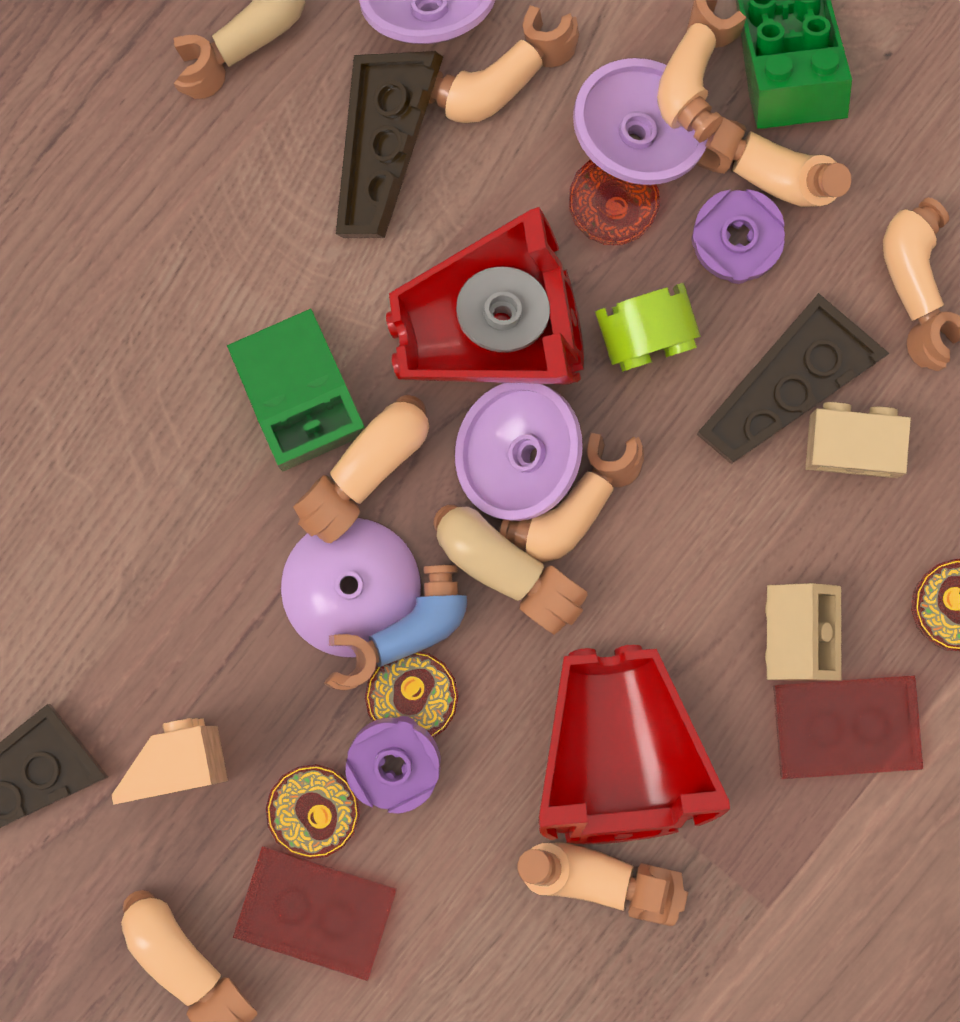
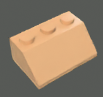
(174, 761)

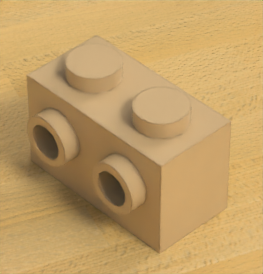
(858, 441)
(803, 632)

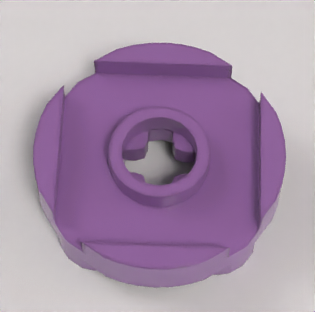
(738, 209)
(384, 789)

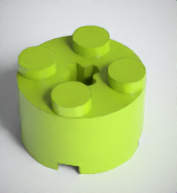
(649, 325)

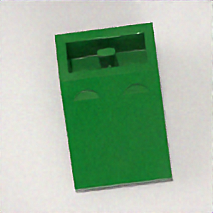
(794, 62)
(296, 390)

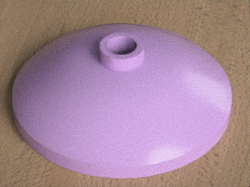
(424, 19)
(622, 102)
(497, 447)
(385, 590)

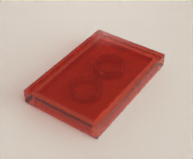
(848, 727)
(315, 913)

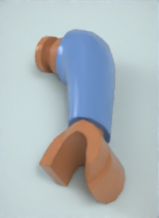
(429, 623)

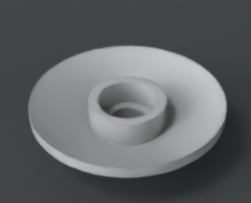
(506, 292)

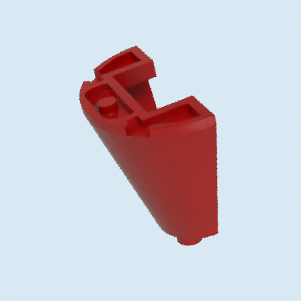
(439, 350)
(624, 753)

